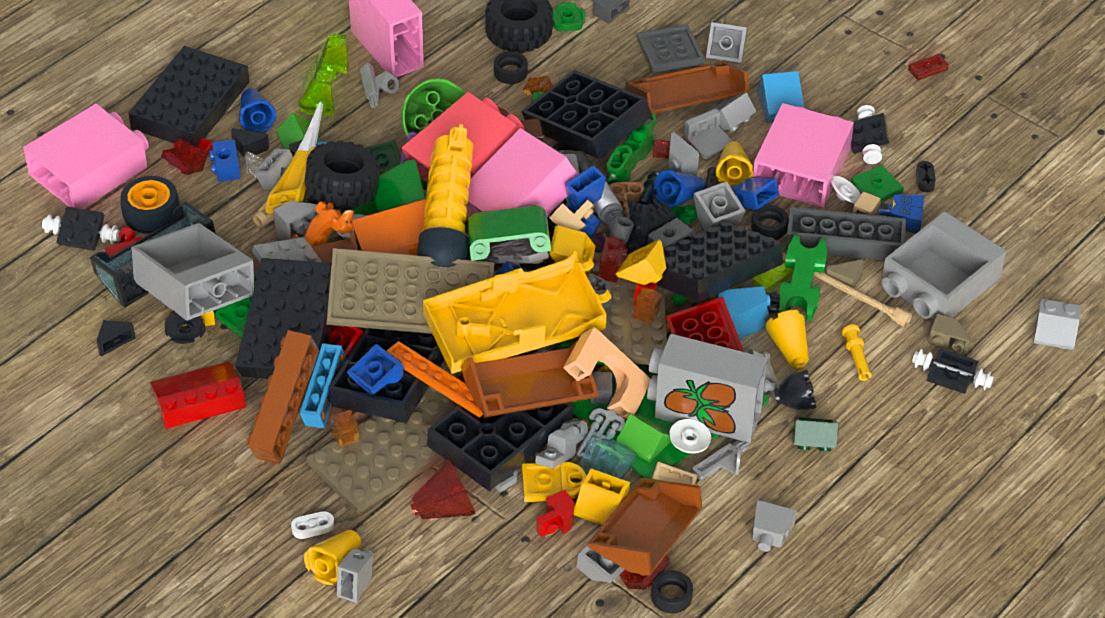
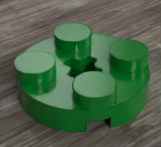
(573, 22)

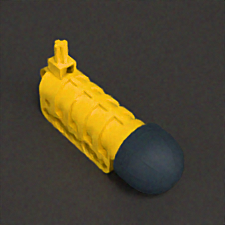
(447, 200)

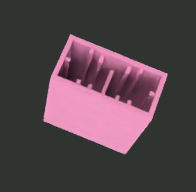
(390, 33)
(804, 153)
(86, 156)
(520, 176)

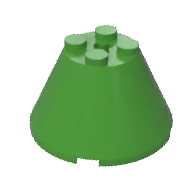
(427, 103)

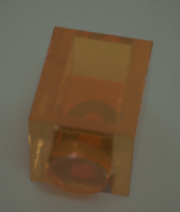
(647, 305)
(344, 428)

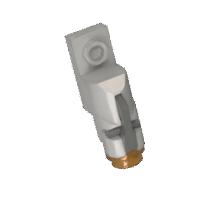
(563, 443)

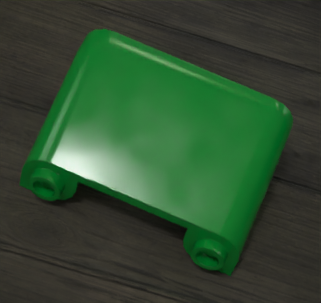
(399, 186)
(508, 225)

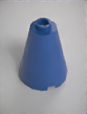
(256, 112)
(676, 187)

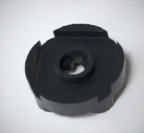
(173, 328)

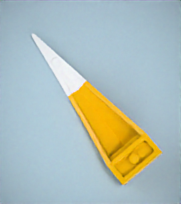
(292, 183)

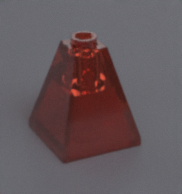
(442, 496)

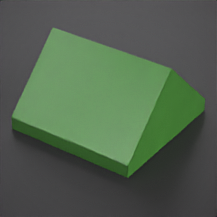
(293, 130)
(643, 436)

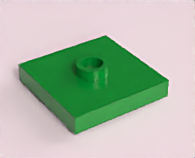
(878, 183)

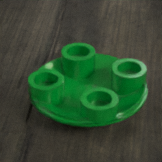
(685, 214)

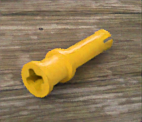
(855, 346)

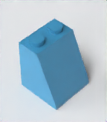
(779, 89)
(747, 309)

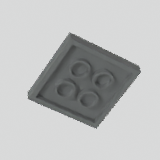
(670, 48)

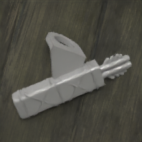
(373, 84)
(726, 458)

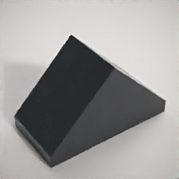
(250, 141)
(113, 335)

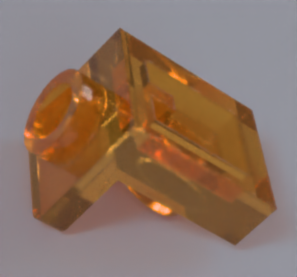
(537, 84)

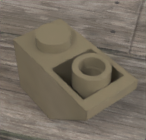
(949, 334)

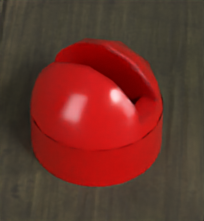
(126, 234)

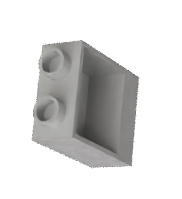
(943, 267)
(193, 271)

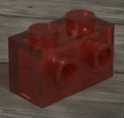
(612, 258)

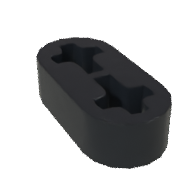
(922, 177)

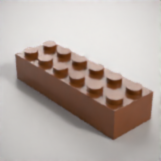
(283, 397)

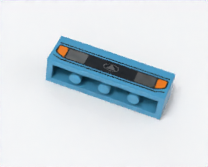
(317, 401)

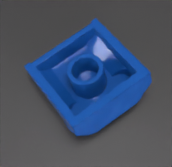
(376, 370)

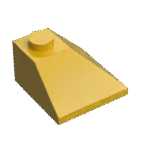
(644, 264)

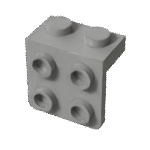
(705, 134)

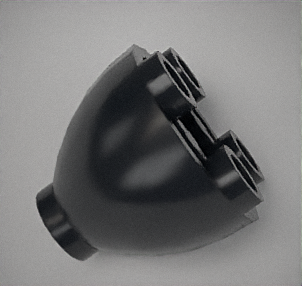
(796, 391)

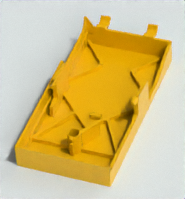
(515, 312)

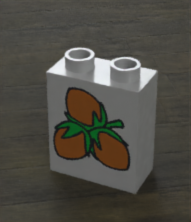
(708, 385)

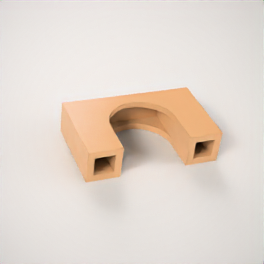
(630, 379)

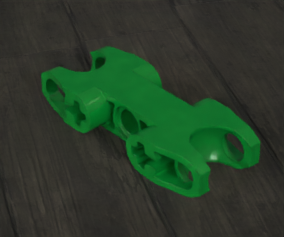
(631, 152)
(800, 290)

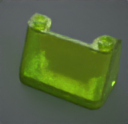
(325, 67)

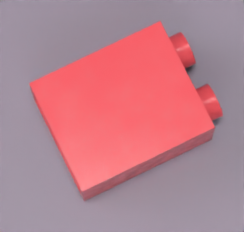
(484, 128)

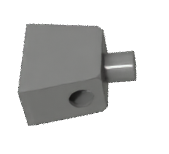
(772, 525)
(354, 574)

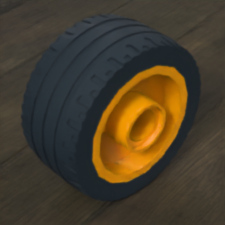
(148, 203)

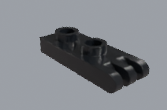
(640, 217)

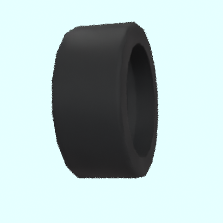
(510, 58)
(770, 212)
(672, 577)

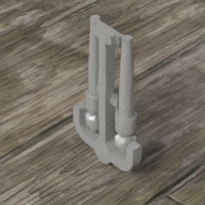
(610, 416)

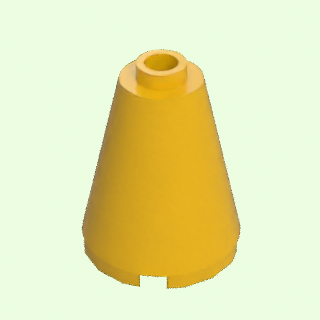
(733, 165)
(790, 337)
(328, 554)

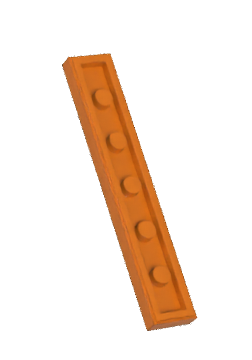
(435, 377)

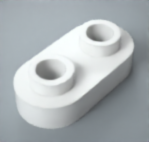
(312, 525)

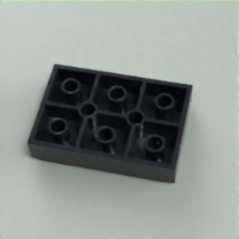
(189, 97)
(588, 113)
(718, 261)
(284, 298)
(396, 399)
(494, 445)

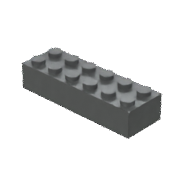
(847, 232)

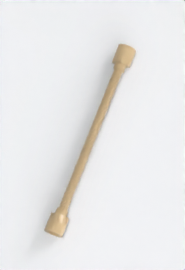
(897, 315)

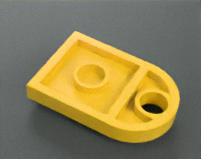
(543, 482)

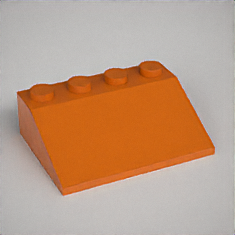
(391, 230)

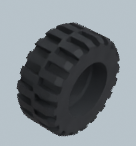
(519, 35)
(342, 174)

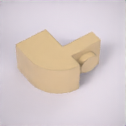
(565, 217)

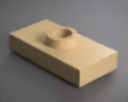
(672, 474)

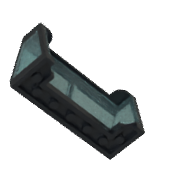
(117, 270)

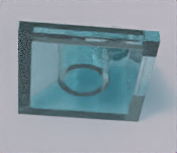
(607, 457)

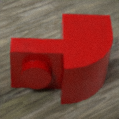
(559, 514)

